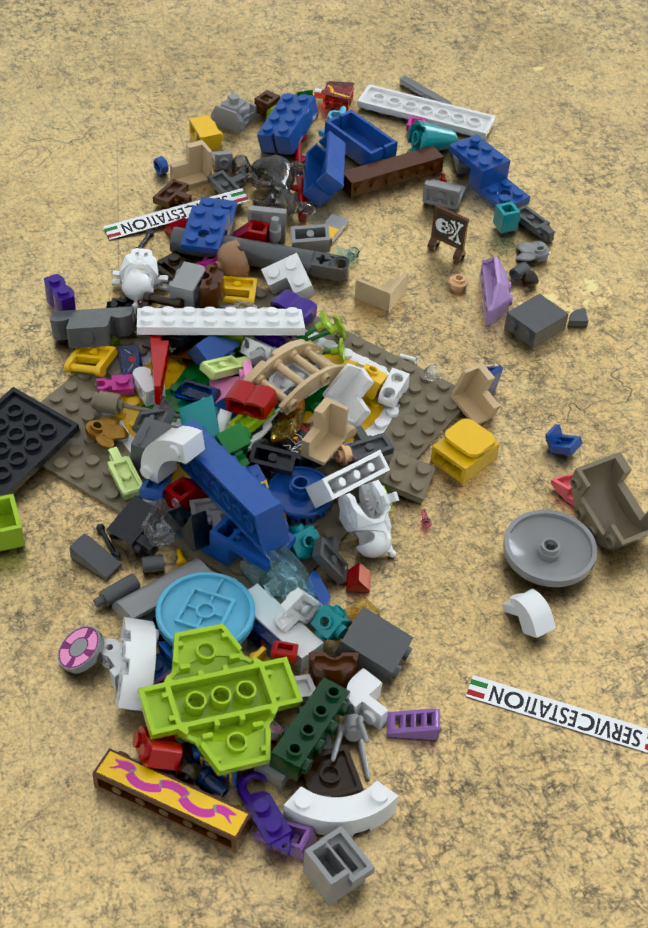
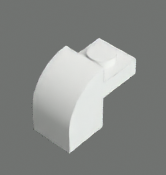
(532, 611)
(364, 692)

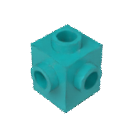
(304, 540)
(335, 618)

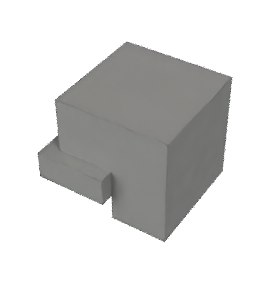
(336, 865)

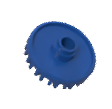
(294, 495)

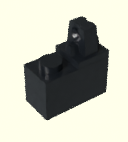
(127, 529)

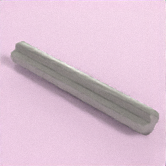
(421, 90)

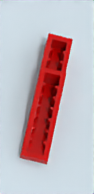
(159, 362)

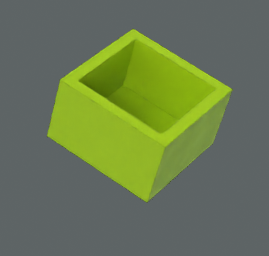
(10, 525)

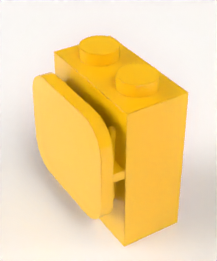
(465, 450)

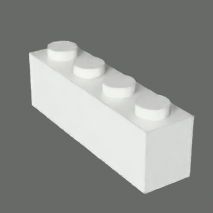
(347, 479)
(265, 612)

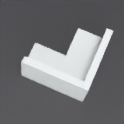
(348, 390)

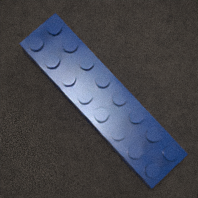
(238, 494)

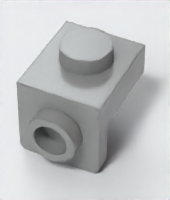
(222, 159)

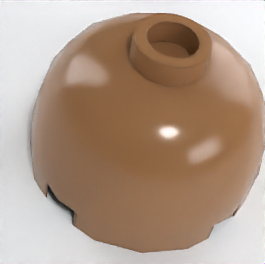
(232, 260)

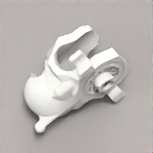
(136, 281)
(369, 519)

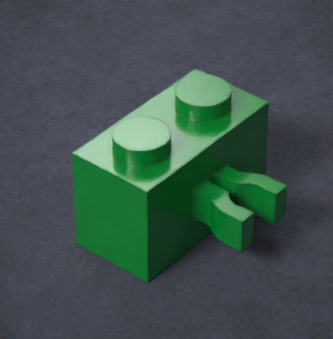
(236, 441)

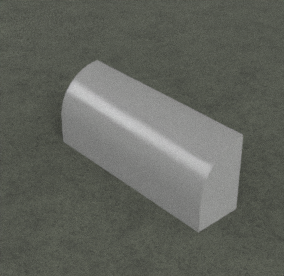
(142, 602)

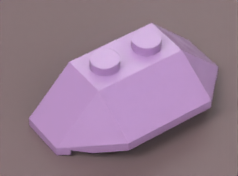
(495, 290)

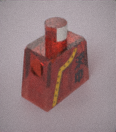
(336, 95)

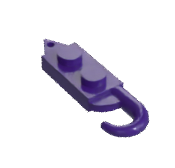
(266, 815)

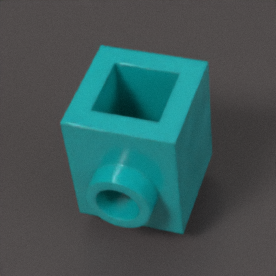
(506, 217)

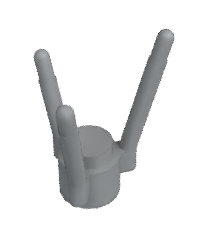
(353, 730)

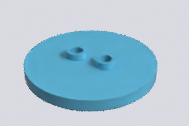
(205, 601)

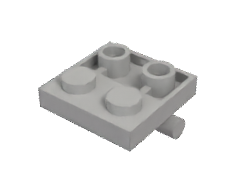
(274, 216)

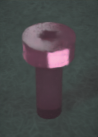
(425, 522)

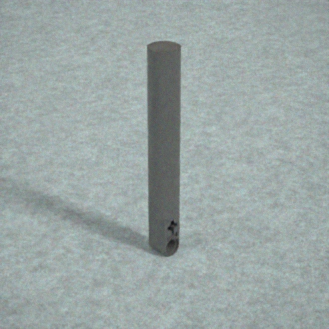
(263, 254)

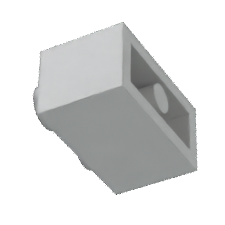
(311, 237)

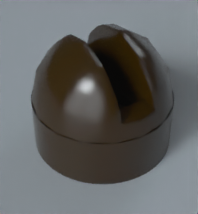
(530, 279)
(188, 773)

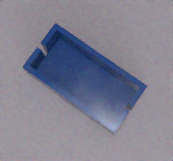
(287, 123)
(362, 139)
(324, 169)

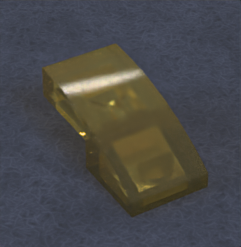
(288, 425)

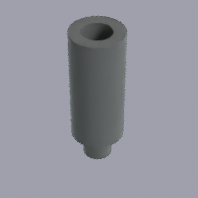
(117, 591)

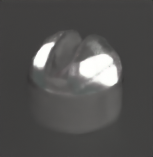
(432, 372)

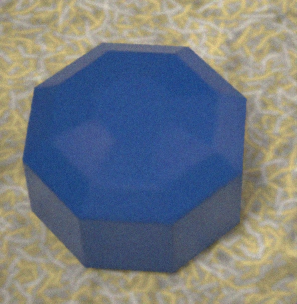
(161, 165)

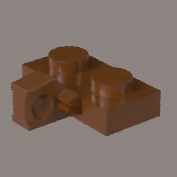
(172, 194)

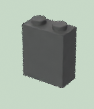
(536, 320)
(378, 644)

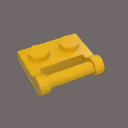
(240, 287)
(99, 356)

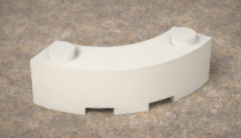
(175, 445)
(138, 650)
(353, 813)

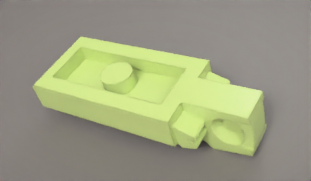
(222, 366)
(124, 474)

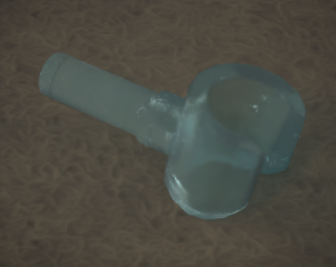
(351, 253)

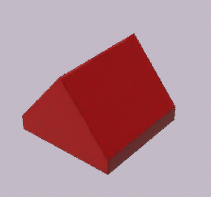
(178, 223)
(358, 579)
(285, 649)

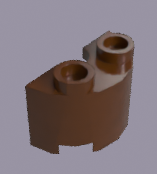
(212, 287)
(337, 669)

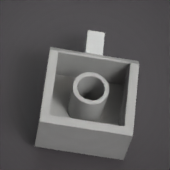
(187, 284)

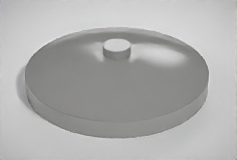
(550, 548)

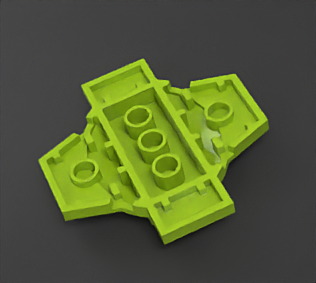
(220, 699)

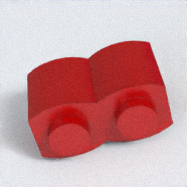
(251, 399)
(159, 752)

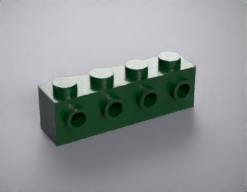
(309, 729)

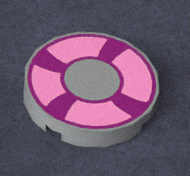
(80, 649)

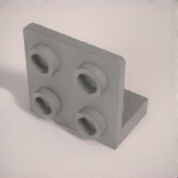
(443, 194)

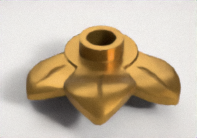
(106, 431)

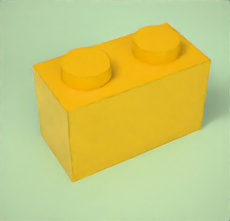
(205, 129)

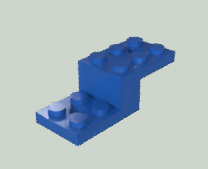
(488, 172)
(209, 218)
(229, 543)

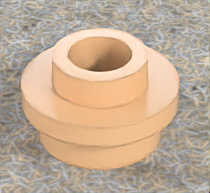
(458, 282)
(343, 455)

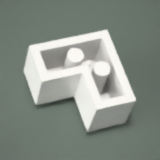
(289, 273)

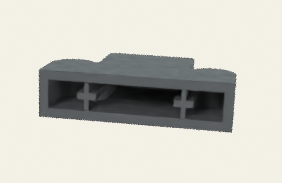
(92, 326)

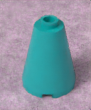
(426, 134)

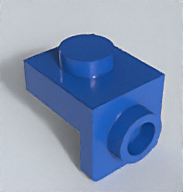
(562, 443)

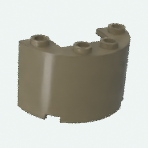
(607, 503)

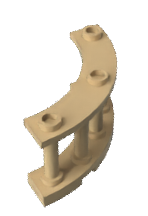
(303, 354)

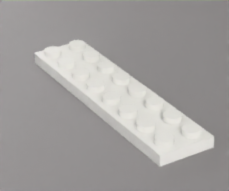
(437, 113)
(219, 321)

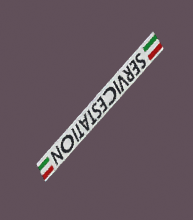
(164, 216)
(558, 713)

